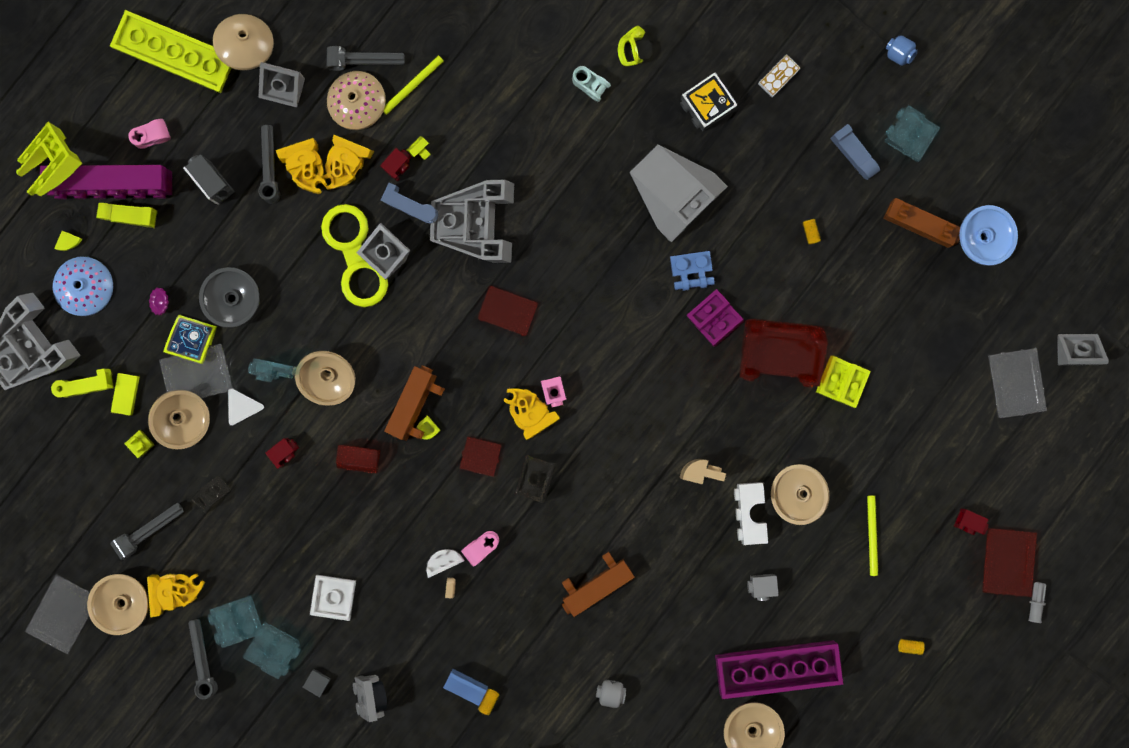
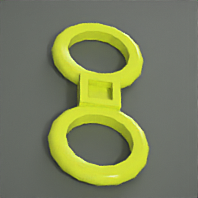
(352, 259)

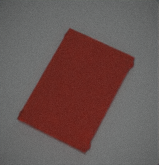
(507, 311)

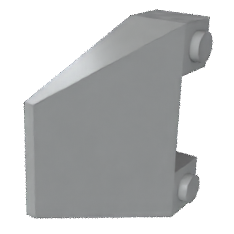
(468, 220)
(25, 349)

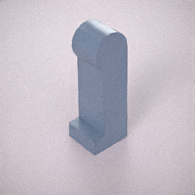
(855, 152)
(422, 212)

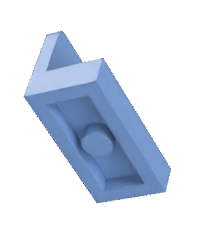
(465, 687)

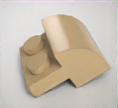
(697, 469)

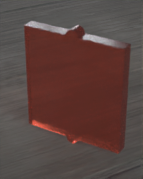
(480, 456)

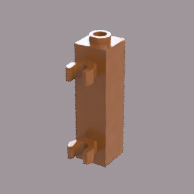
(922, 223)
(411, 403)
(597, 587)

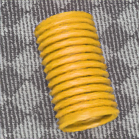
(808, 230)
(906, 646)
(488, 701)

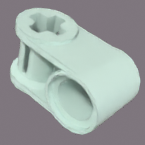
(591, 83)

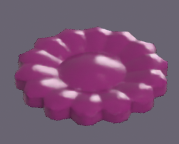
(158, 301)

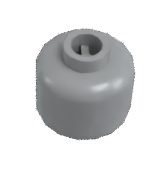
(611, 693)

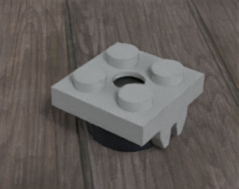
(370, 697)

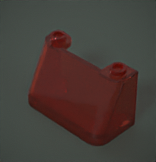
(783, 351)

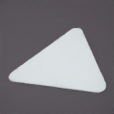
(241, 406)

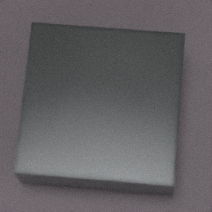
(316, 683)

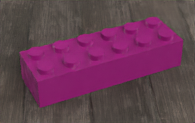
(115, 181)
(778, 669)

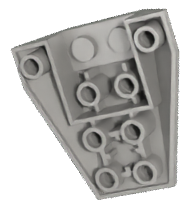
(674, 189)

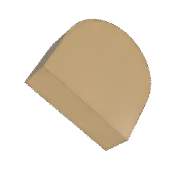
(450, 588)

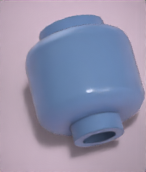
(901, 50)

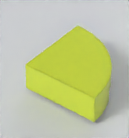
(67, 241)

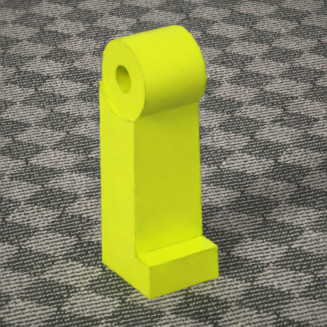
(127, 214)
(67, 388)

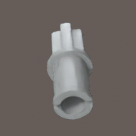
(1037, 602)

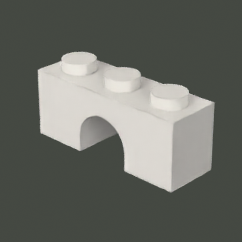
(747, 496)

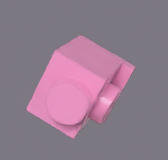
(548, 385)

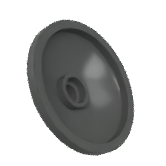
(216, 293)

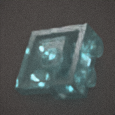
(911, 133)
(269, 370)
(234, 621)
(272, 650)

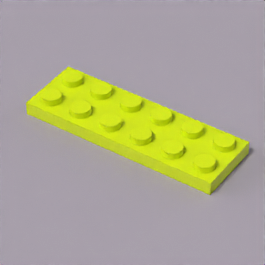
(170, 51)

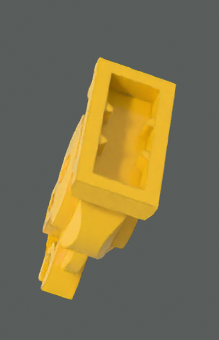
(345, 161)
(302, 162)
(533, 413)
(169, 593)

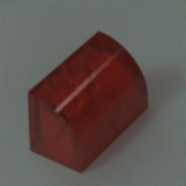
(357, 458)

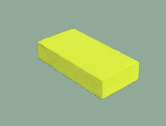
(125, 394)

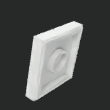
(333, 597)

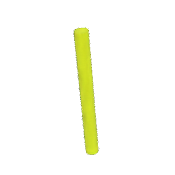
(412, 84)
(872, 535)

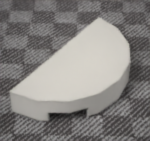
(443, 560)

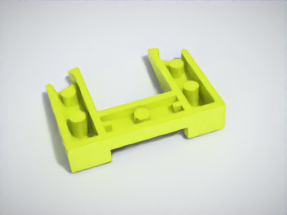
(63, 162)

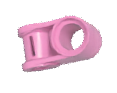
(152, 132)
(478, 549)

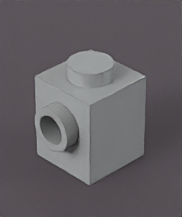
(763, 586)

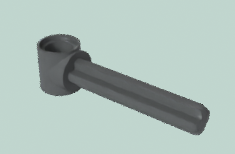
(338, 58)
(268, 166)
(127, 544)
(201, 661)

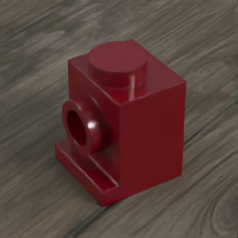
(396, 163)
(282, 452)
(971, 522)

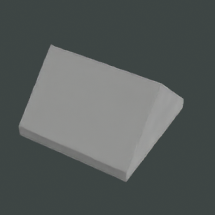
(280, 84)
(383, 251)
(1080, 350)

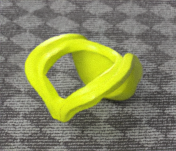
(631, 36)

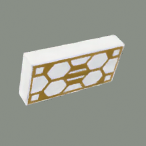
(779, 75)

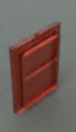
(1009, 562)

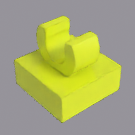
(418, 148)
(139, 444)

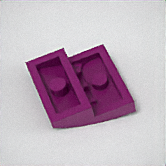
(715, 318)

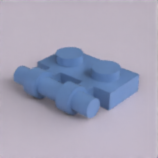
(691, 264)

